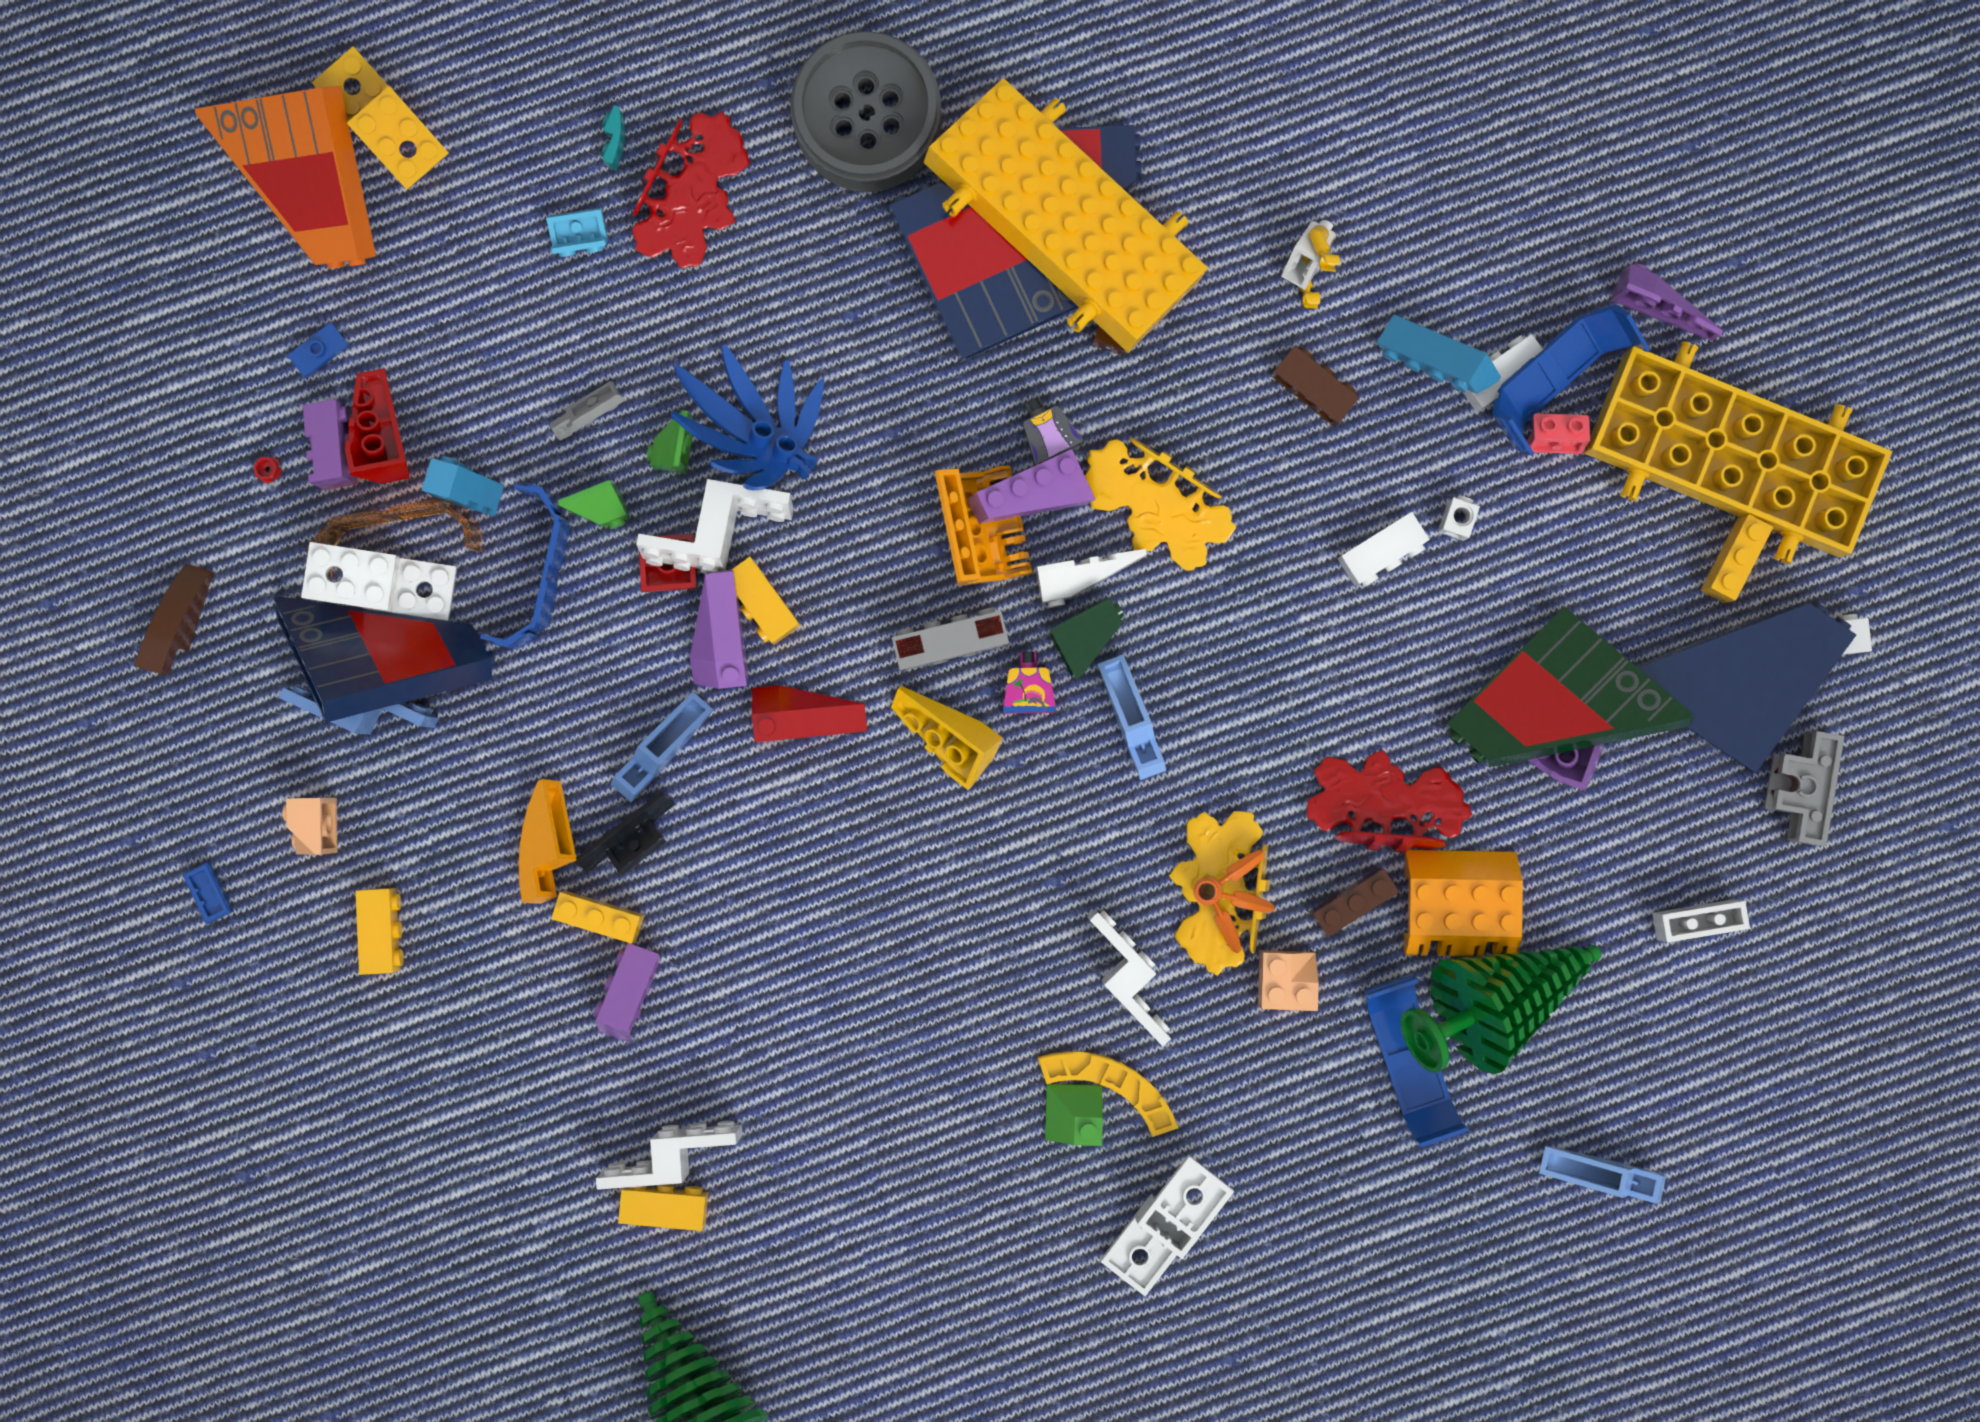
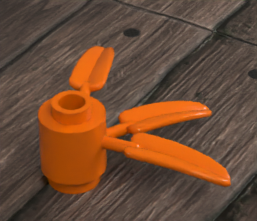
(1238, 899)

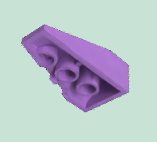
(1654, 297)
(1571, 767)

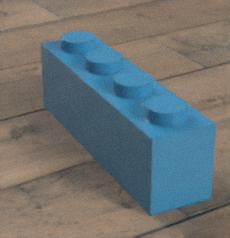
(1437, 355)

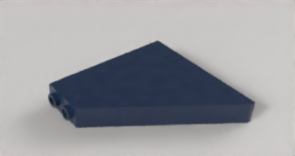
(1753, 677)

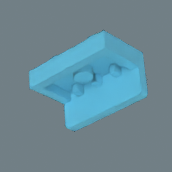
(577, 232)

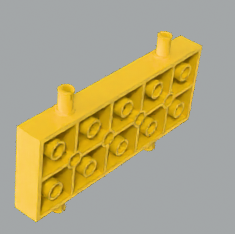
(1065, 214)
(1737, 452)

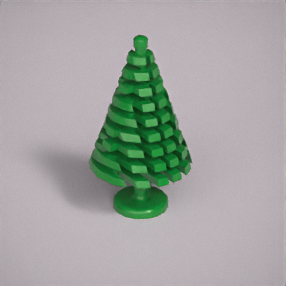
(1493, 1005)
(687, 1386)

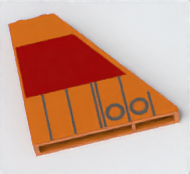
(302, 166)

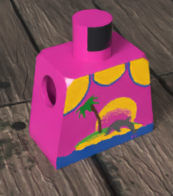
(1029, 688)

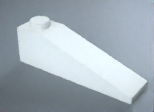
(1067, 579)

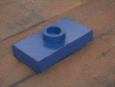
(318, 350)
(208, 892)

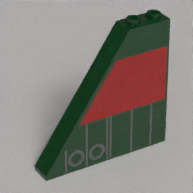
(1562, 697)

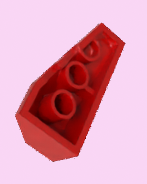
(373, 438)

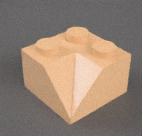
(312, 824)
(1288, 980)

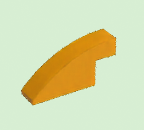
(544, 842)

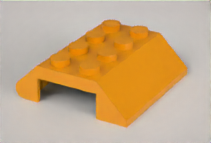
(975, 547)
(1463, 902)

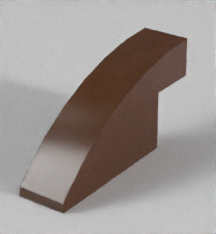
(174, 620)

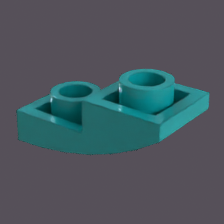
(615, 130)

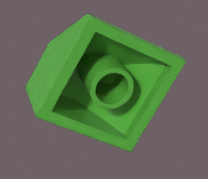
(671, 448)
(598, 504)
(1074, 1114)

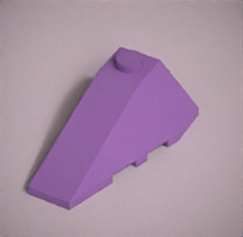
(718, 641)

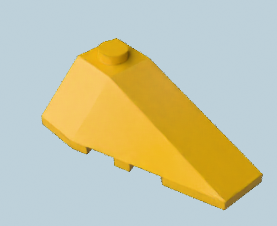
(956, 739)

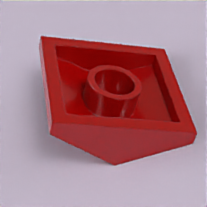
(666, 576)

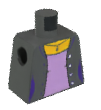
(1048, 432)

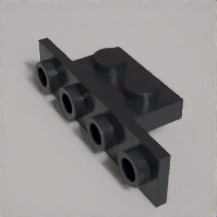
(629, 840)

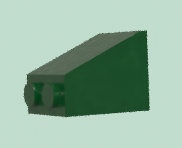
(1085, 635)

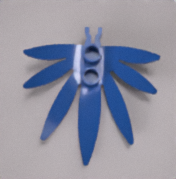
(770, 446)

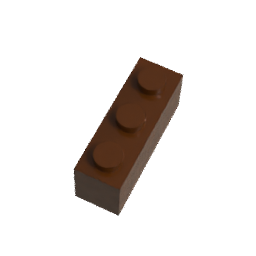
(1315, 385)
(1353, 902)

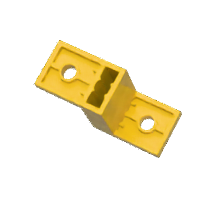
(383, 119)

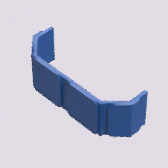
(1559, 365)
(548, 582)
(1419, 1093)

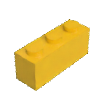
(1736, 558)
(763, 603)
(598, 916)
(378, 931)
(664, 1207)

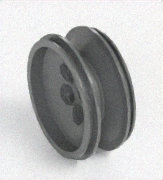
(838, 73)

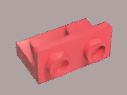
(1559, 433)

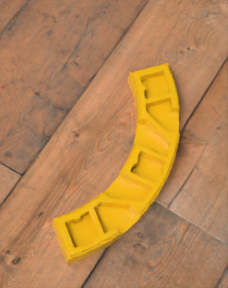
(1113, 1075)

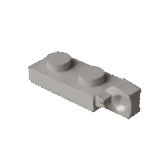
(587, 410)

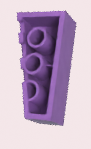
(1039, 489)

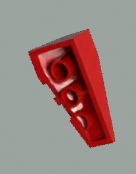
(796, 714)

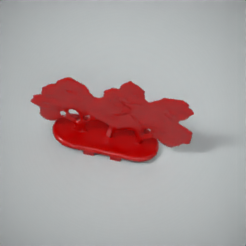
(693, 195)
(1382, 796)

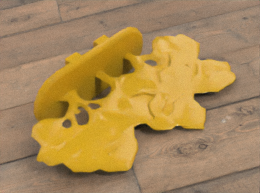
(1158, 509)
(1215, 851)

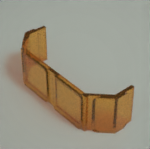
(339, 524)

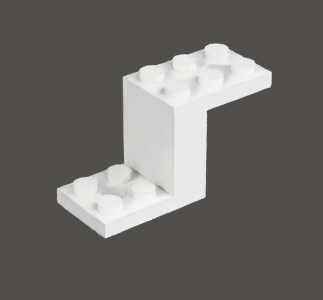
(715, 527)

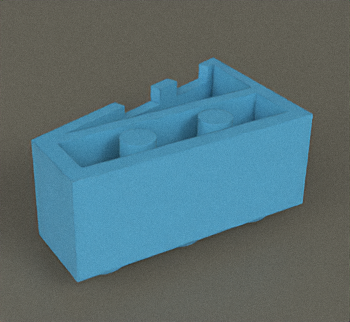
(460, 486)

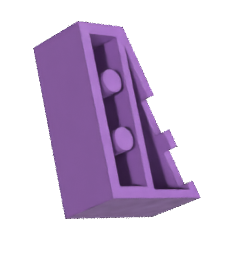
(328, 431)
(626, 991)

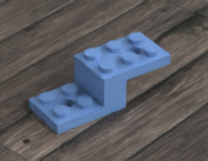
(364, 722)

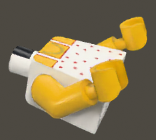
(1309, 255)

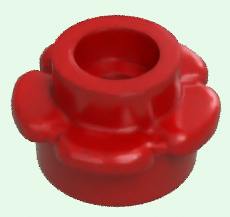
(260, 469)

